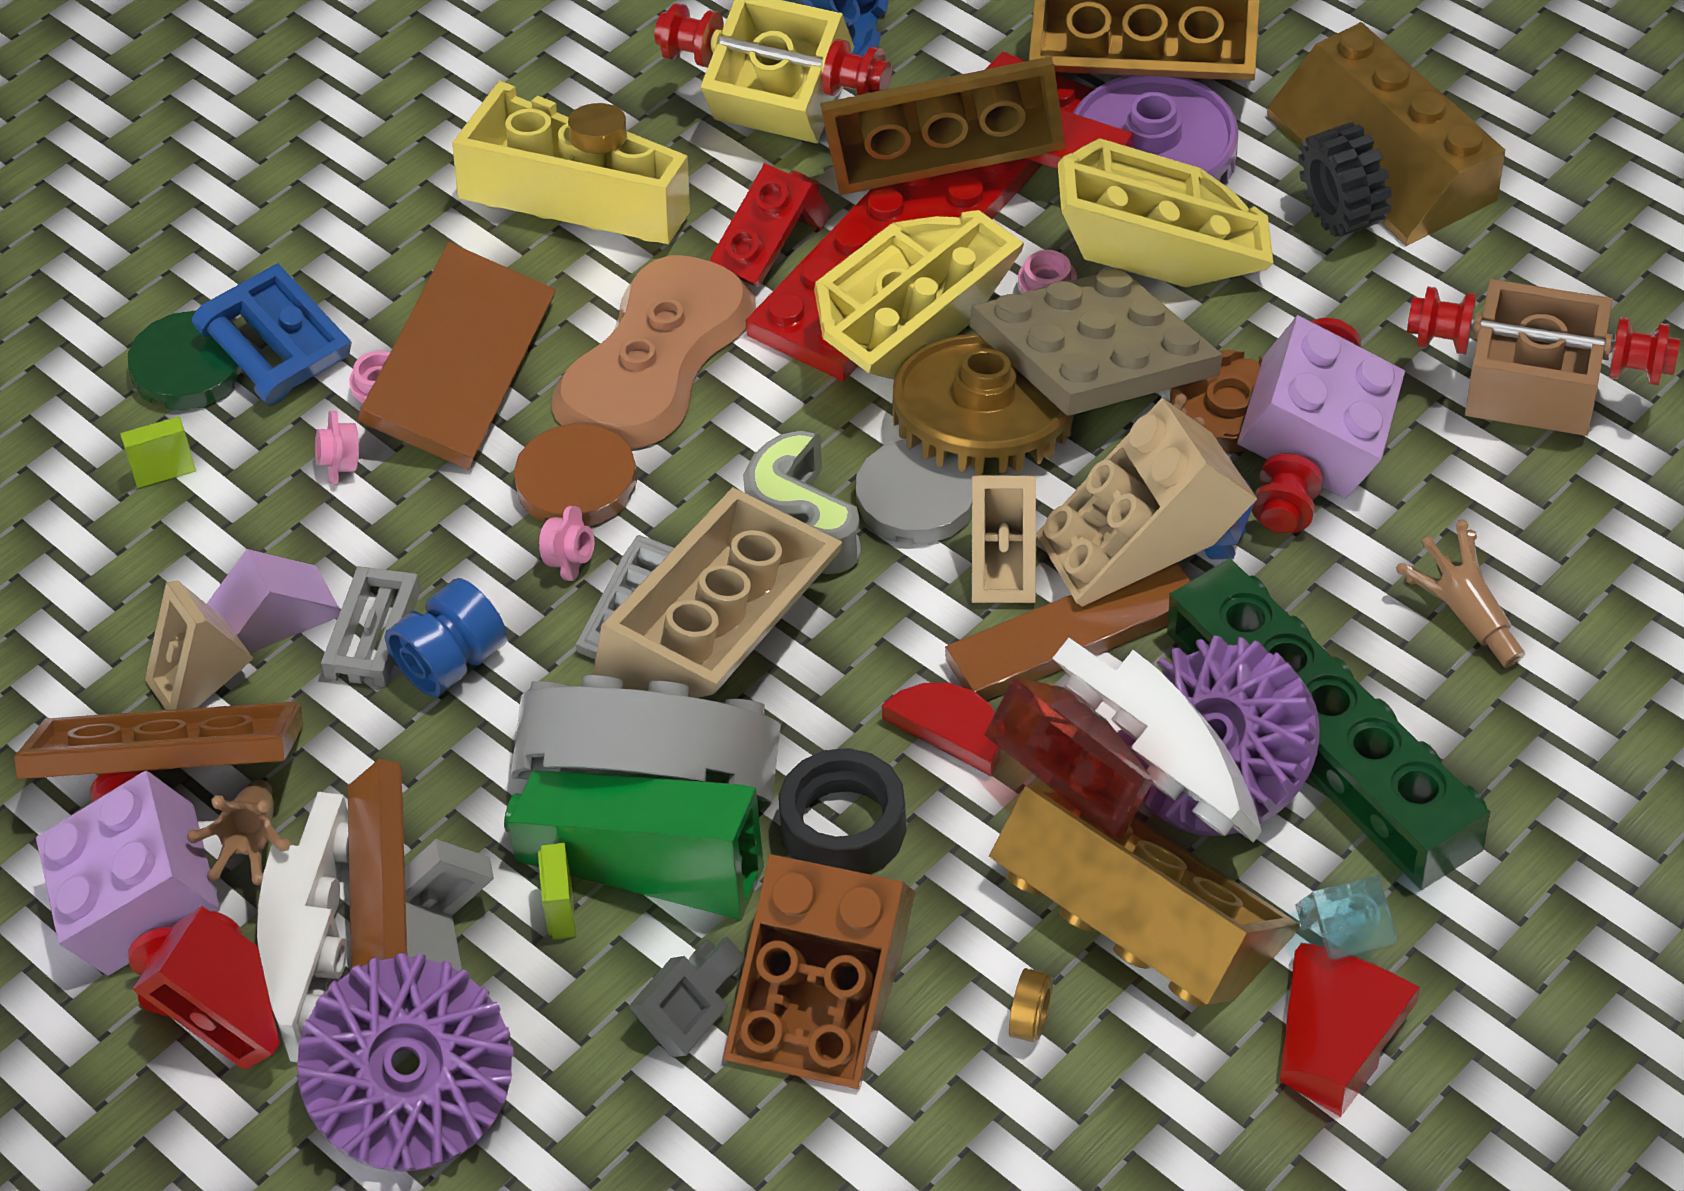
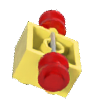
(772, 63)

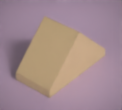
(1003, 538)
(191, 650)

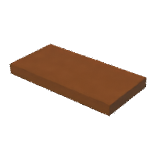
(457, 356)
(160, 740)

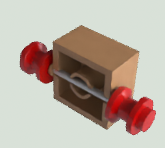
(1540, 351)

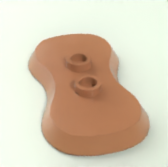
(665, 331)

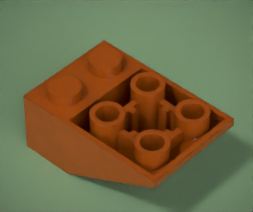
(818, 971)

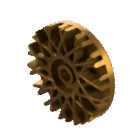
(974, 404)

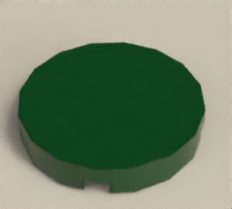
(180, 365)

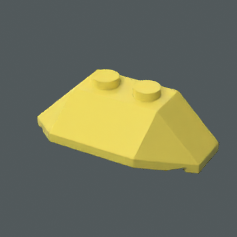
(1159, 217)
(912, 287)

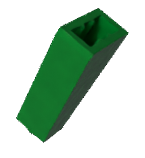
(646, 835)

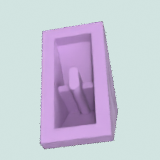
(272, 599)

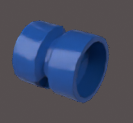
(455, 631)

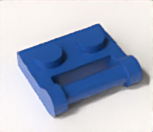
(285, 321)

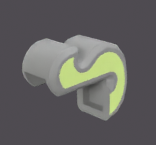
(783, 479)

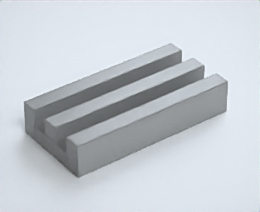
(360, 666)

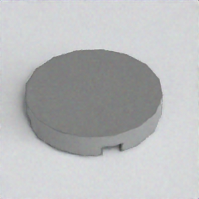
(912, 495)

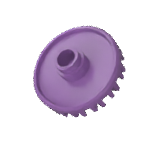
(1169, 119)
(1259, 715)
(394, 1117)

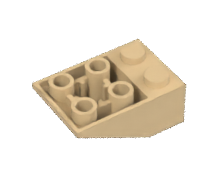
(1145, 506)

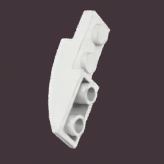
(1169, 736)
(297, 920)

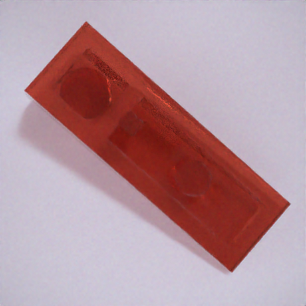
(1071, 752)

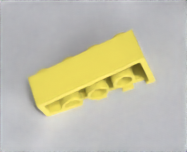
(522, 161)

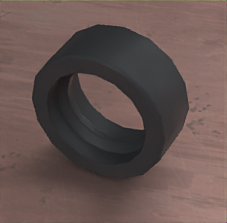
(843, 772)

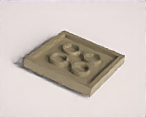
(1095, 341)

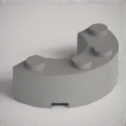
(645, 734)

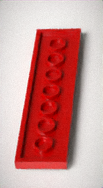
(790, 315)

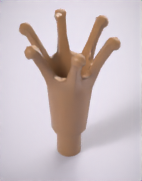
(1468, 596)
(243, 828)

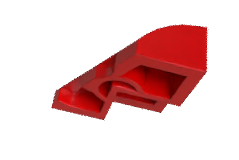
(1339, 1024)

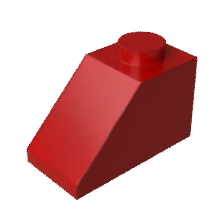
(214, 987)

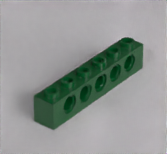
(1363, 752)

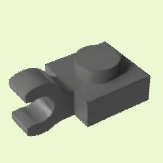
(682, 996)

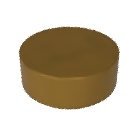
(597, 128)
(1030, 1005)

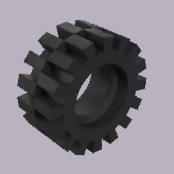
(1345, 179)

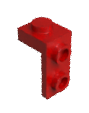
(767, 220)

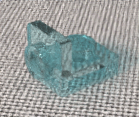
(1350, 917)

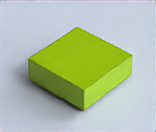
(158, 452)
(557, 891)

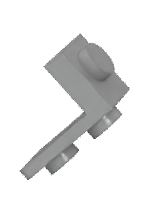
(436, 888)

